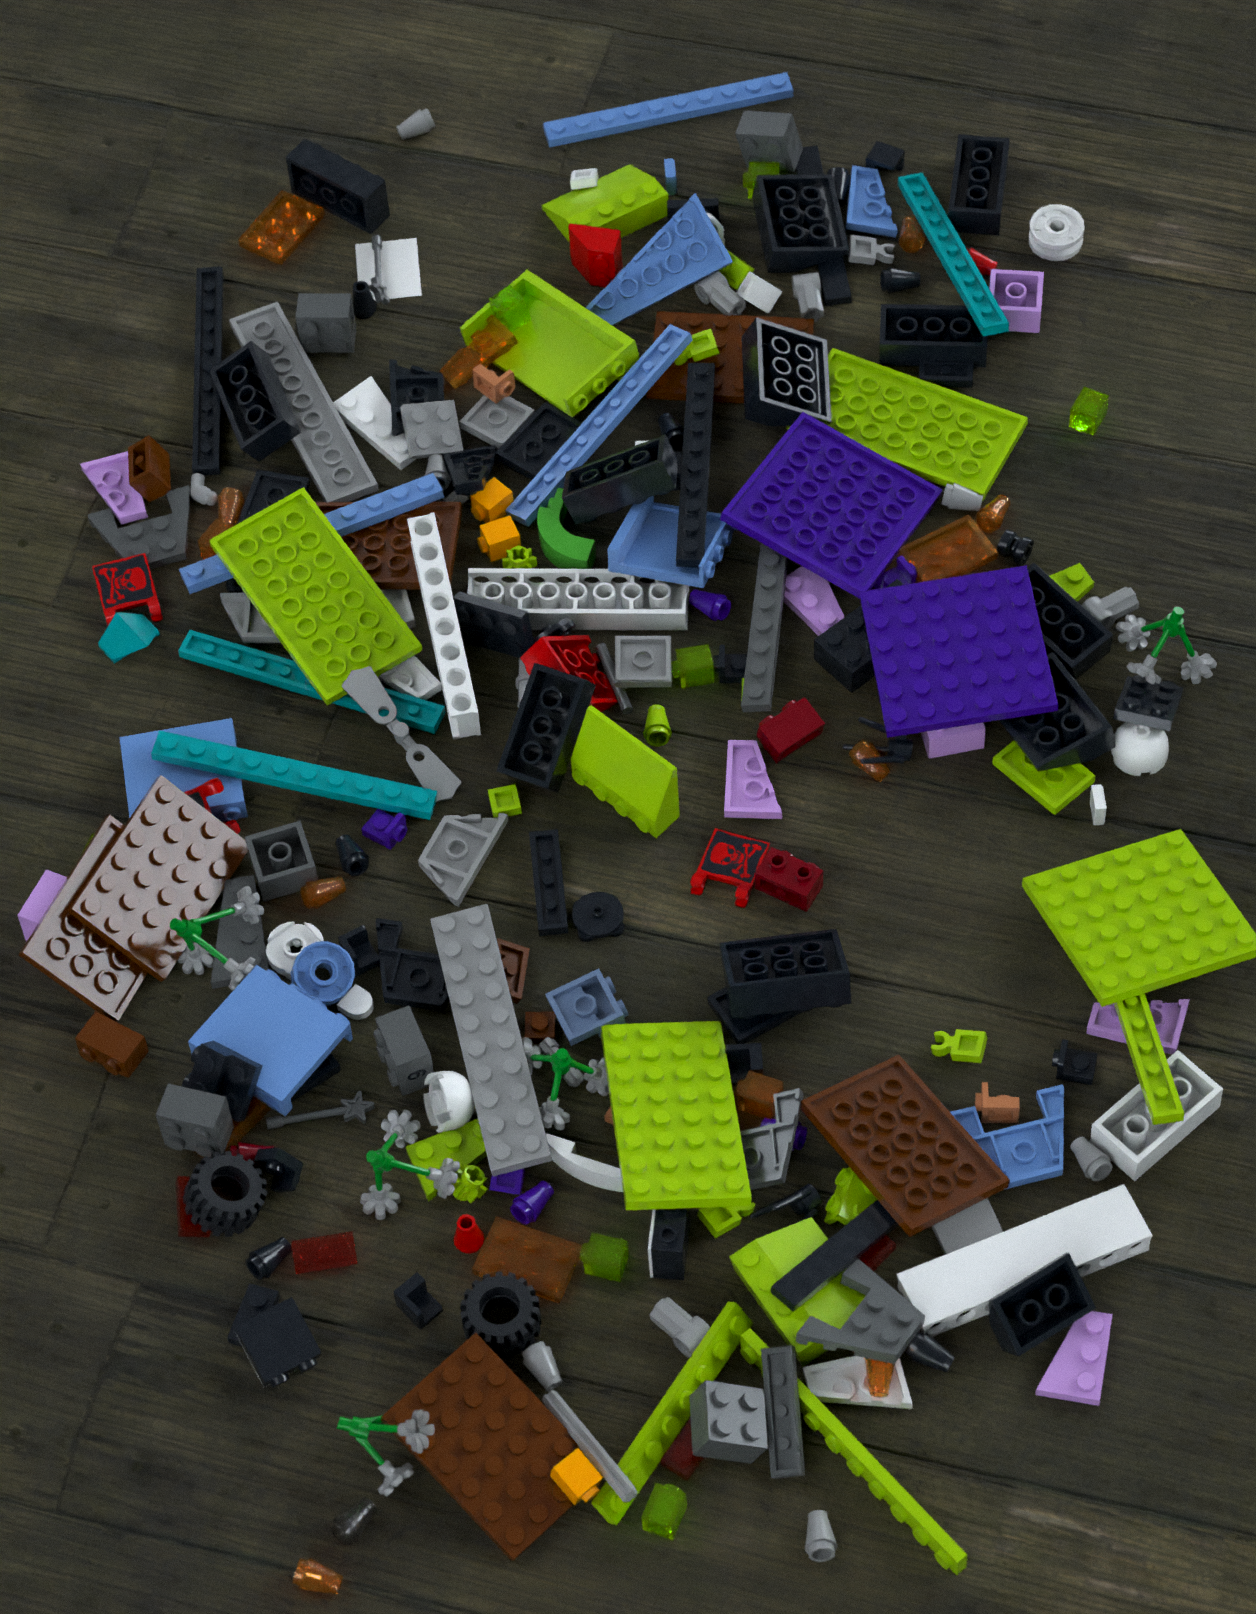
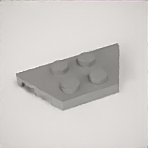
(247, 619)
(459, 852)

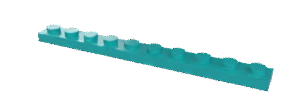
(953, 255)
(287, 675)
(294, 775)

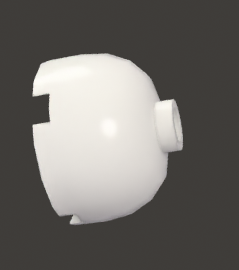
(1140, 749)
(448, 1100)

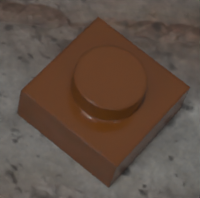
(540, 1026)

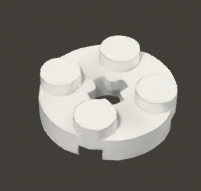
(283, 938)

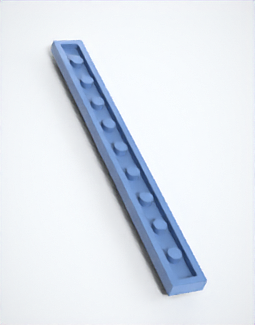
(668, 109)
(599, 423)
(344, 520)

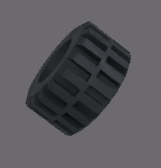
(229, 1173)
(502, 1292)

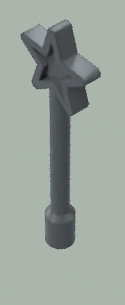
(376, 287)
(351, 1108)

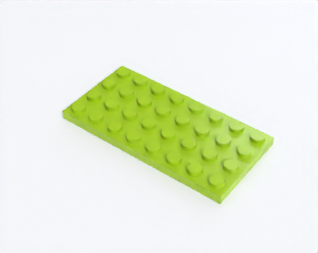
(921, 423)
(314, 594)
(674, 1116)

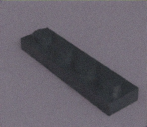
(548, 882)

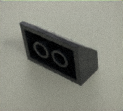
(1039, 1306)

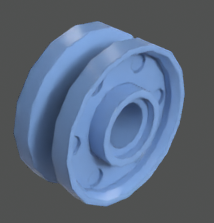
(327, 956)

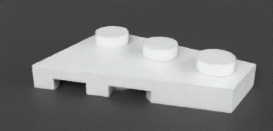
(847, 1383)

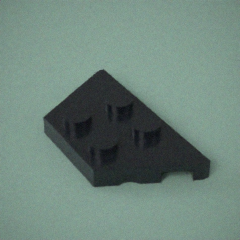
(411, 387)

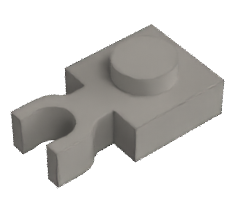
(865, 251)

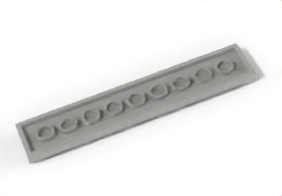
(324, 438)
(490, 1040)

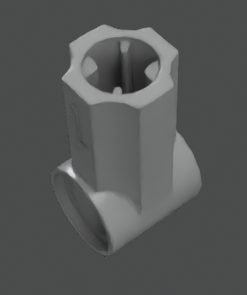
(716, 290)
(808, 293)
(1112, 606)
(679, 1325)

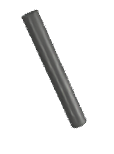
(609, 668)

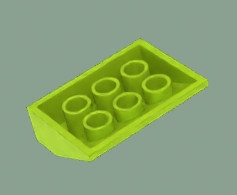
(621, 202)
(625, 773)
(772, 1257)

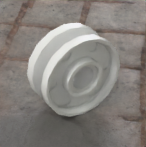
(1056, 232)

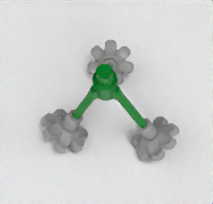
(1136, 631)
(198, 953)
(561, 1064)
(401, 1131)
(415, 1431)

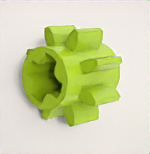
(519, 558)
(469, 1183)

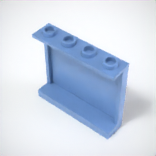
(648, 545)
(142, 771)
(276, 1029)

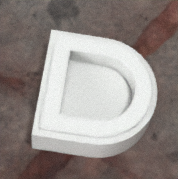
(356, 1003)

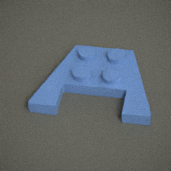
(1025, 1150)

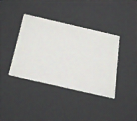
(398, 267)

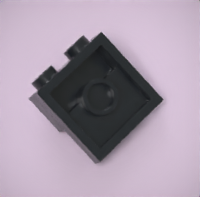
(224, 1074)

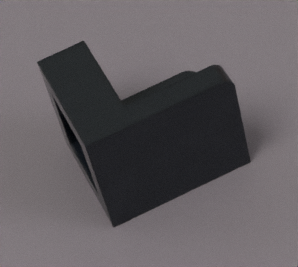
(885, 156)
(360, 950)
(742, 1059)
(416, 1301)

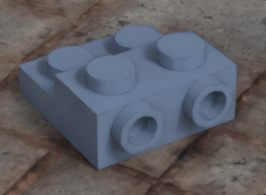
(586, 1006)

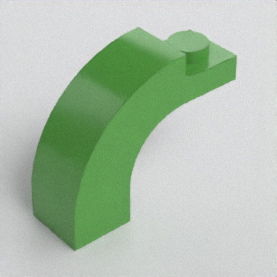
(557, 544)

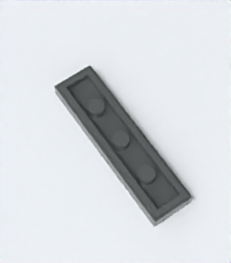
(782, 1412)

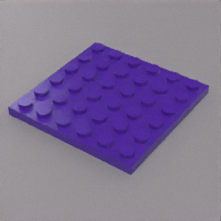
(831, 505)
(958, 651)

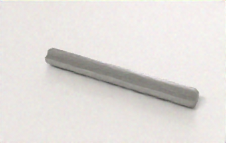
(590, 1446)

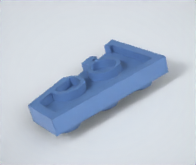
(867, 205)

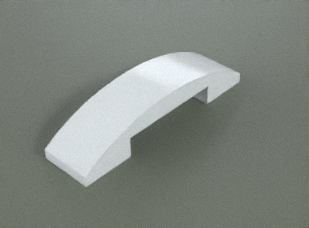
(585, 1169)

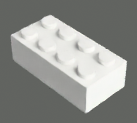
(1127, 1129)

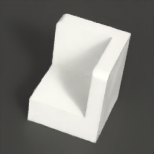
(758, 292)

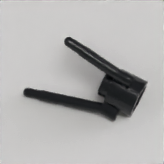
(897, 749)
(801, 1201)

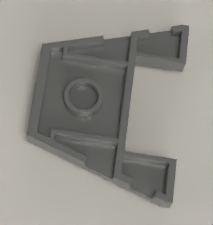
(161, 538)
(770, 1146)
(878, 1326)

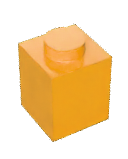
(491, 502)
(498, 537)
(577, 1477)

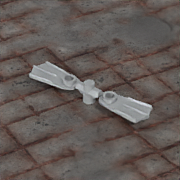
(372, 698)

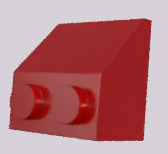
(596, 253)

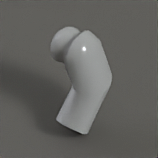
(200, 492)

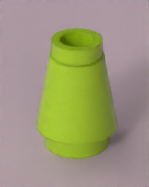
(657, 726)

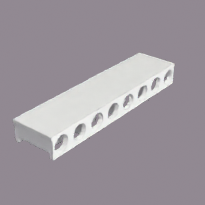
(589, 605)
(444, 626)
(984, 1269)

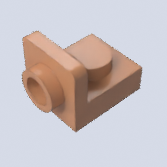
(491, 385)
(996, 1109)

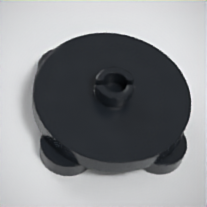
(560, 628)
(598, 916)

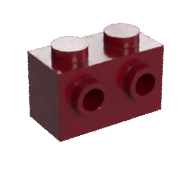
(789, 729)
(789, 879)

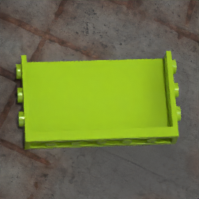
(563, 349)

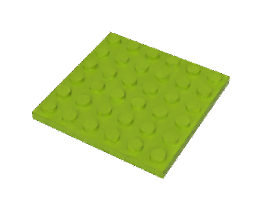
(1141, 917)

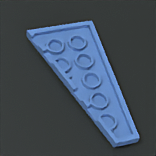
(670, 262)

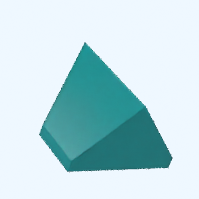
(126, 635)

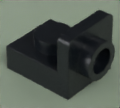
(730, 666)
(1074, 1064)
(283, 1166)

